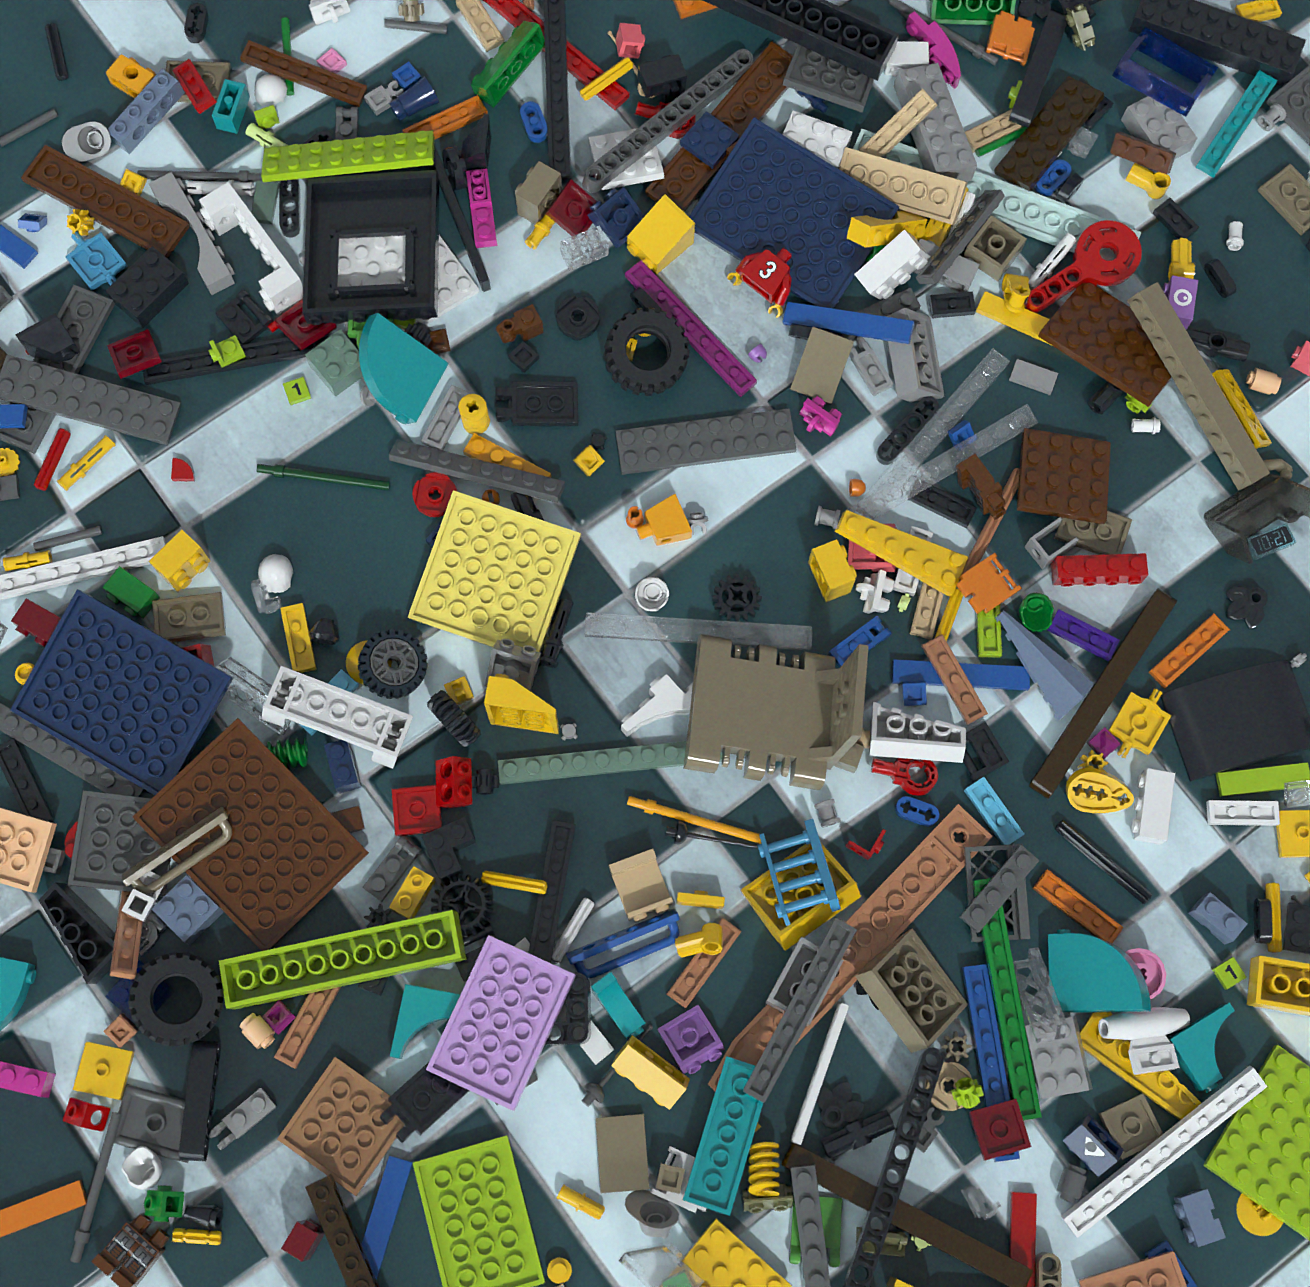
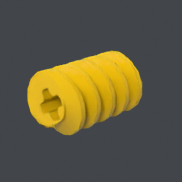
(474, 414)
(762, 1169)

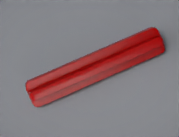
(52, 459)

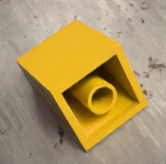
(661, 235)

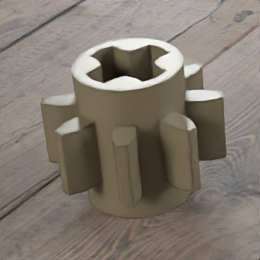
(411, 10)
(962, 1047)

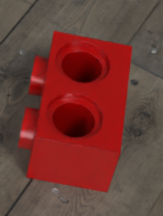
(453, 782)

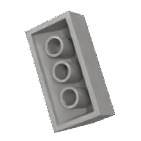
(916, 364)

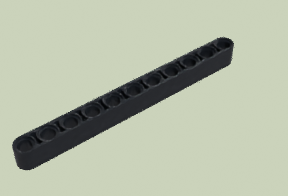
(901, 1166)

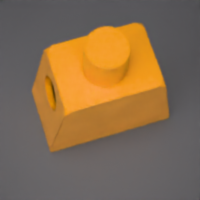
(665, 523)

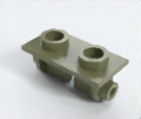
(1082, 35)
(758, 1204)
(893, 1245)

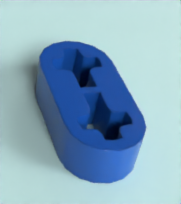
(918, 806)

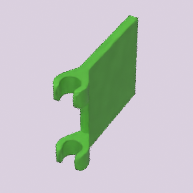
(831, 1217)

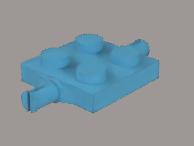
(95, 260)

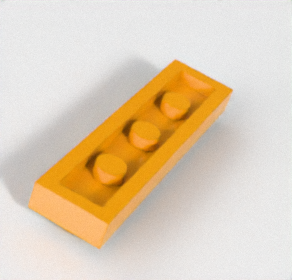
(485, 450)

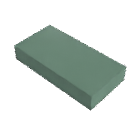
(265, 201)

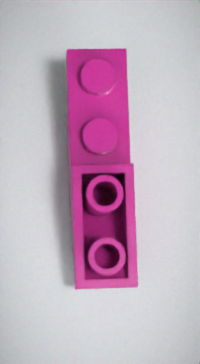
(939, 46)
(481, 208)

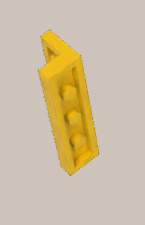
(1241, 408)

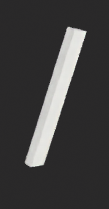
(597, 1047)
(819, 1073)

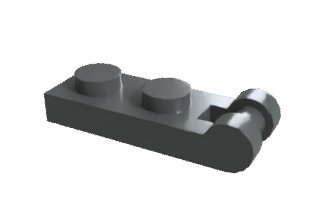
(346, 129)
(391, 869)

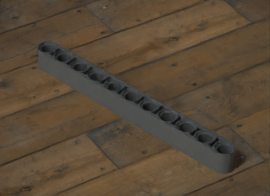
(663, 127)

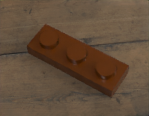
(1143, 152)

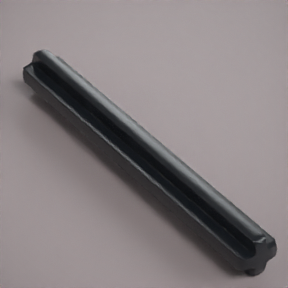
(1103, 861)

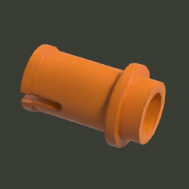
(634, 517)

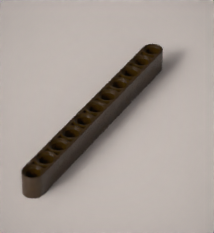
(1102, 693)
(913, 1220)

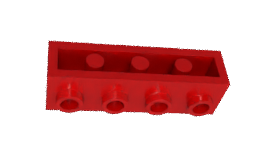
(1099, 569)

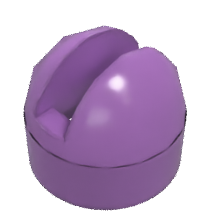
(758, 351)

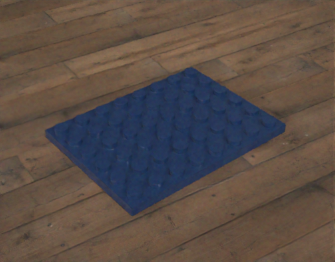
(788, 198)
(121, 693)

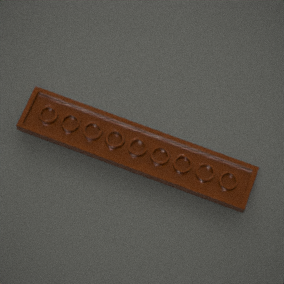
(749, 98)

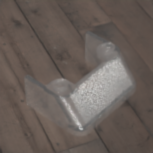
(659, 1266)

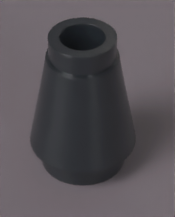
(208, 1215)

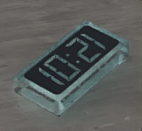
(1270, 541)

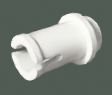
(1235, 236)
(1145, 425)

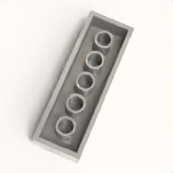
(940, 134)

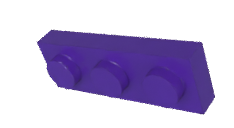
(1083, 635)

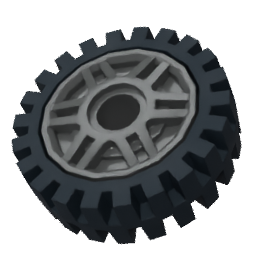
(397, 647)

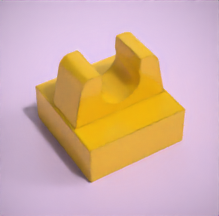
(459, 690)

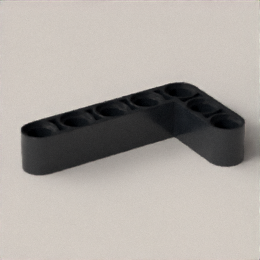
(573, 1020)

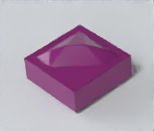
(1104, 743)
(278, 1017)

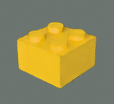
(180, 561)
(832, 570)

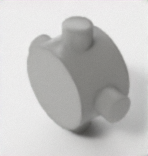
(1298, 660)
(568, 731)

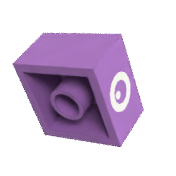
(1182, 296)

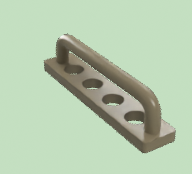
(216, 818)

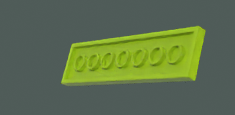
(348, 156)

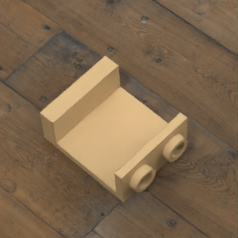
(640, 885)

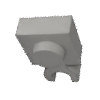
(380, 97)

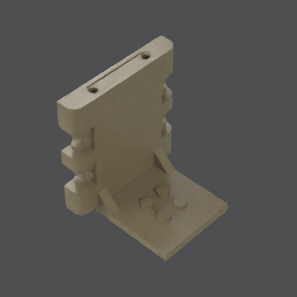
(773, 711)

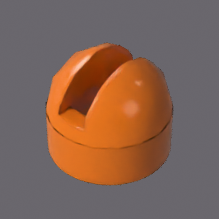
(856, 487)
(495, 495)

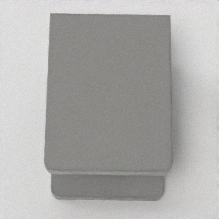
(1045, 560)

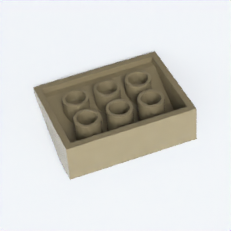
(912, 991)

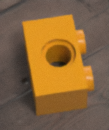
(122, 72)

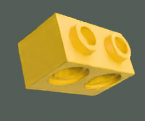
(412, 893)

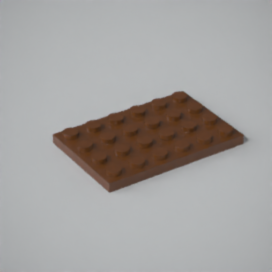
(1108, 341)

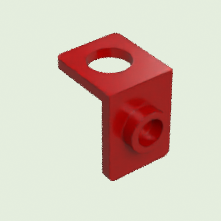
(864, 853)
(80, 1113)

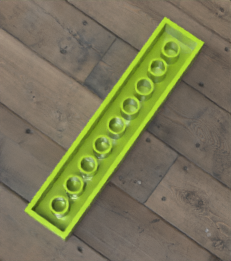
(342, 960)

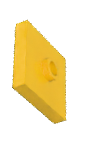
(1294, 833)
(103, 1070)

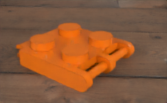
(1010, 37)
(987, 585)

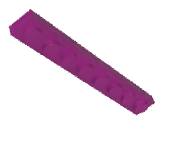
(698, 335)

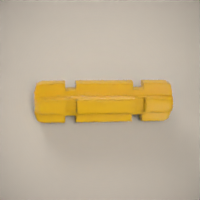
(197, 1236)

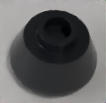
(324, 632)

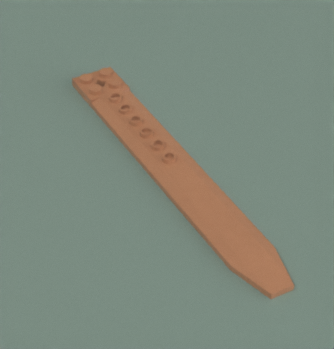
(878, 922)

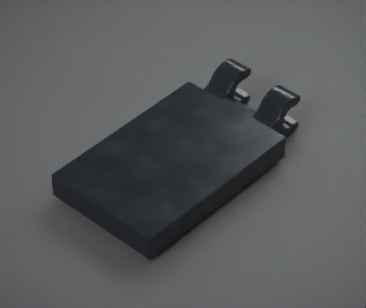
(539, 404)
(422, 1102)

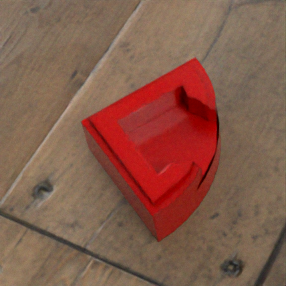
(181, 471)

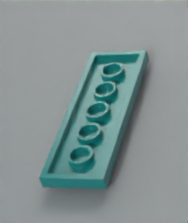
(724, 1140)

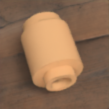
(1263, 381)
(257, 1031)

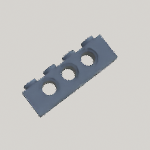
(145, 111)

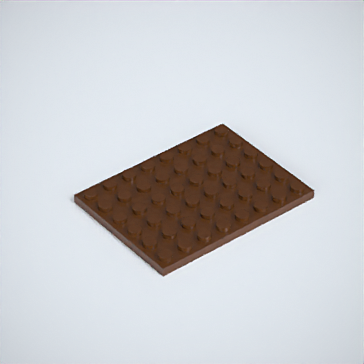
(282, 842)

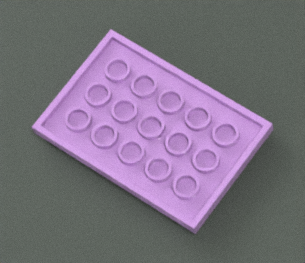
(501, 1022)

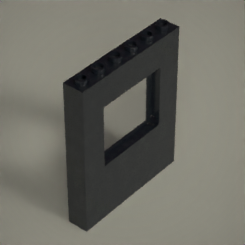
(365, 208)

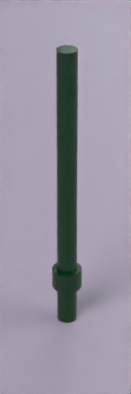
(281, 471)

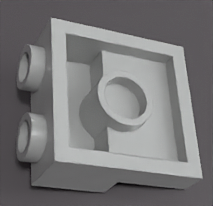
(514, 661)

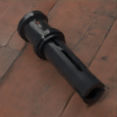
(553, 643)

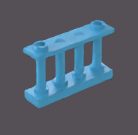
(821, 875)

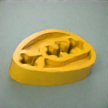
(1098, 779)

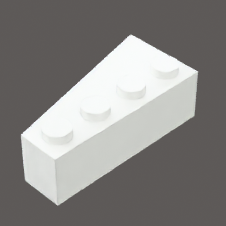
(914, 737)

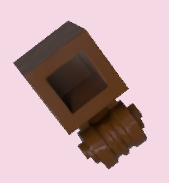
(524, 322)

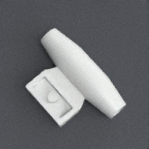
(1149, 1046)

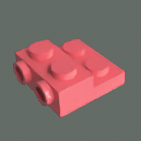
(864, 559)

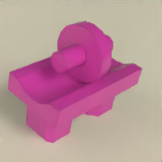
(818, 417)

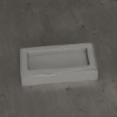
(1033, 376)

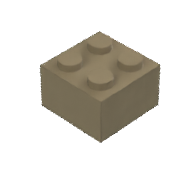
(537, 192)
(995, 247)

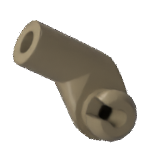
(1280, 466)

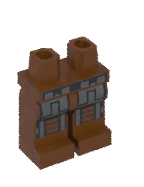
(979, 480)
(135, 1249)

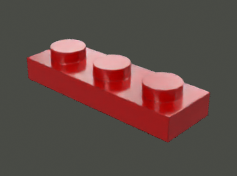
(194, 86)

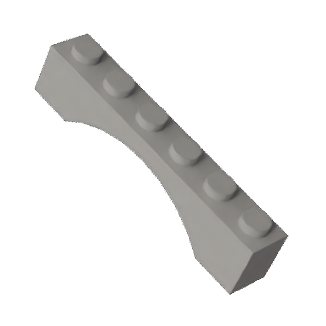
(211, 266)

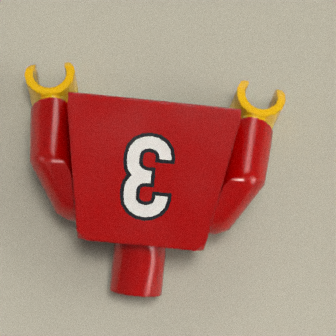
(767, 276)

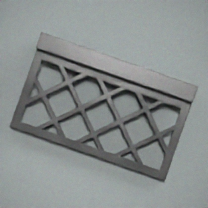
(1017, 899)

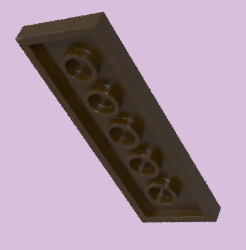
(1049, 133)

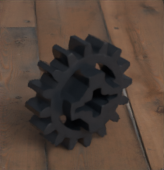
(730, 592)

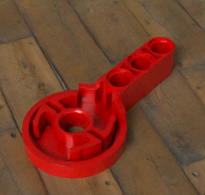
(1089, 264)

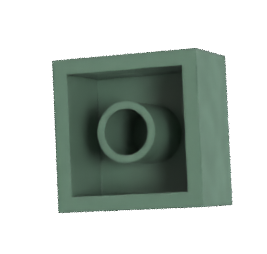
(336, 362)

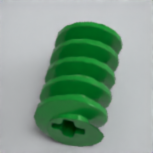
(290, 753)

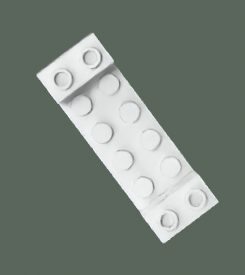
(224, 211)
(337, 714)

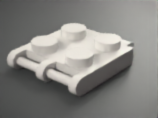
(686, 1162)

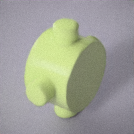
(903, 603)
(919, 1243)

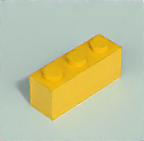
(650, 1072)

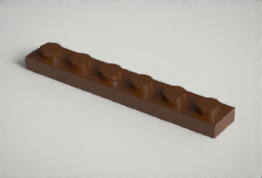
(303, 73)

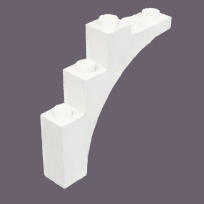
(665, 702)

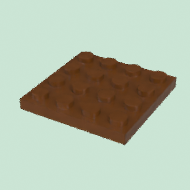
(1064, 476)

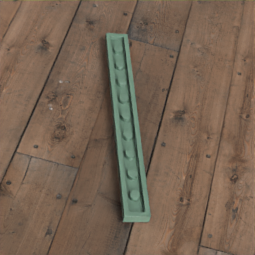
(592, 762)

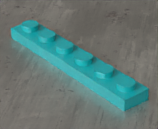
(1236, 124)

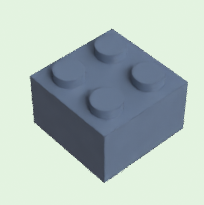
(187, 910)

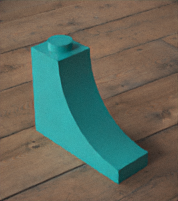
(618, 1006)
(417, 1010)
(1196, 1048)

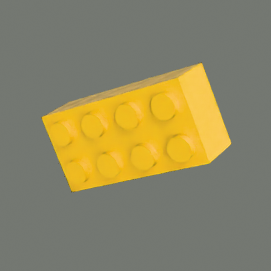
(1279, 985)

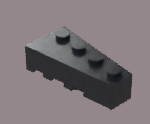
(80, 930)

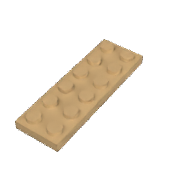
(906, 185)

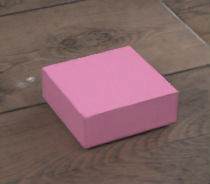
(332, 61)

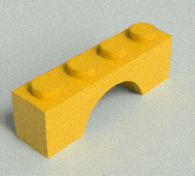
(876, 232)

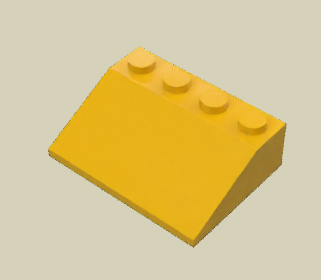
(517, 707)
(763, 898)

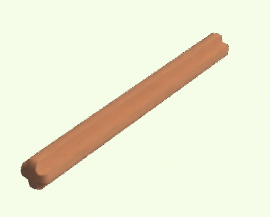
(991, 524)

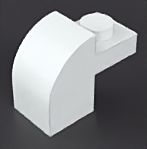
(139, 904)

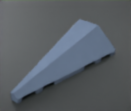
(1057, 678)

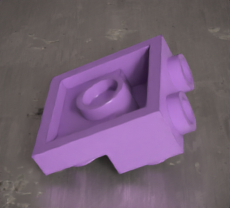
(691, 1040)

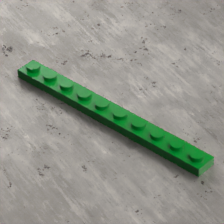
(1009, 1012)

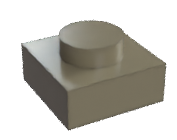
(670, 1178)

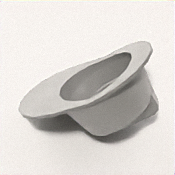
(86, 141)
(652, 1212)

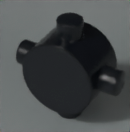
(598, 441)

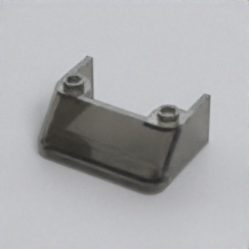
(1254, 509)

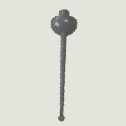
(594, 1090)

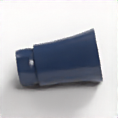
(414, 99)

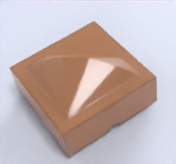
(121, 1030)

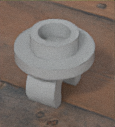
(366, 397)
(697, 519)

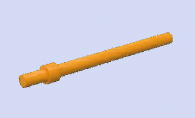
(651, 807)

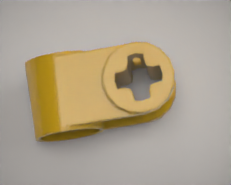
(1015, 291)

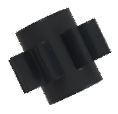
(419, 332)
(485, 781)
(374, 912)

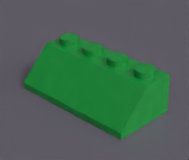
(969, 11)
(508, 63)

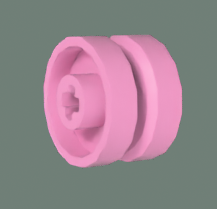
(1151, 968)

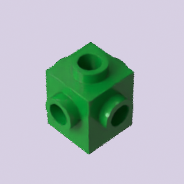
(164, 1203)

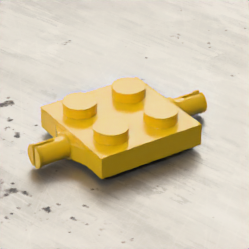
(1139, 723)

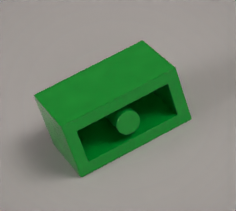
(130, 592)

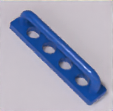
(667, 918)

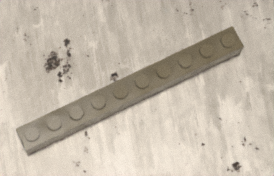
(1198, 386)

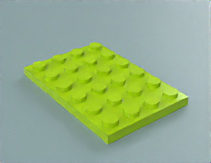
(479, 1217)

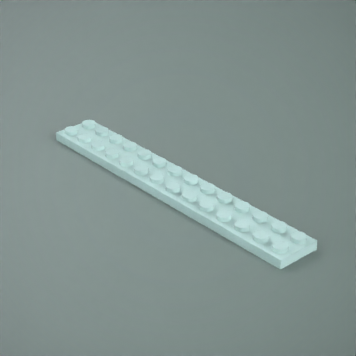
(1020, 208)

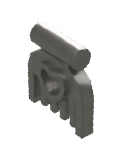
(150, 931)

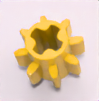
(80, 222)
(1096, 760)

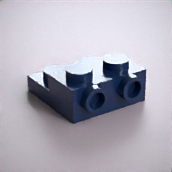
(616, 215)

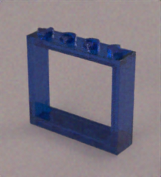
(1172, 57)

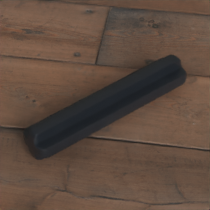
(56, 51)

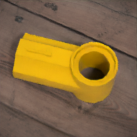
(1148, 179)
(1181, 259)
(706, 941)

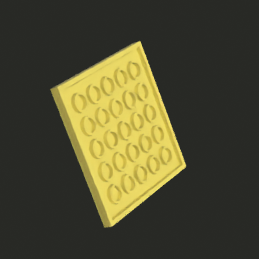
(494, 573)

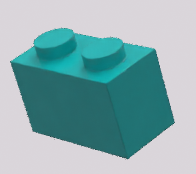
(230, 106)

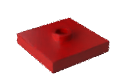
(415, 810)

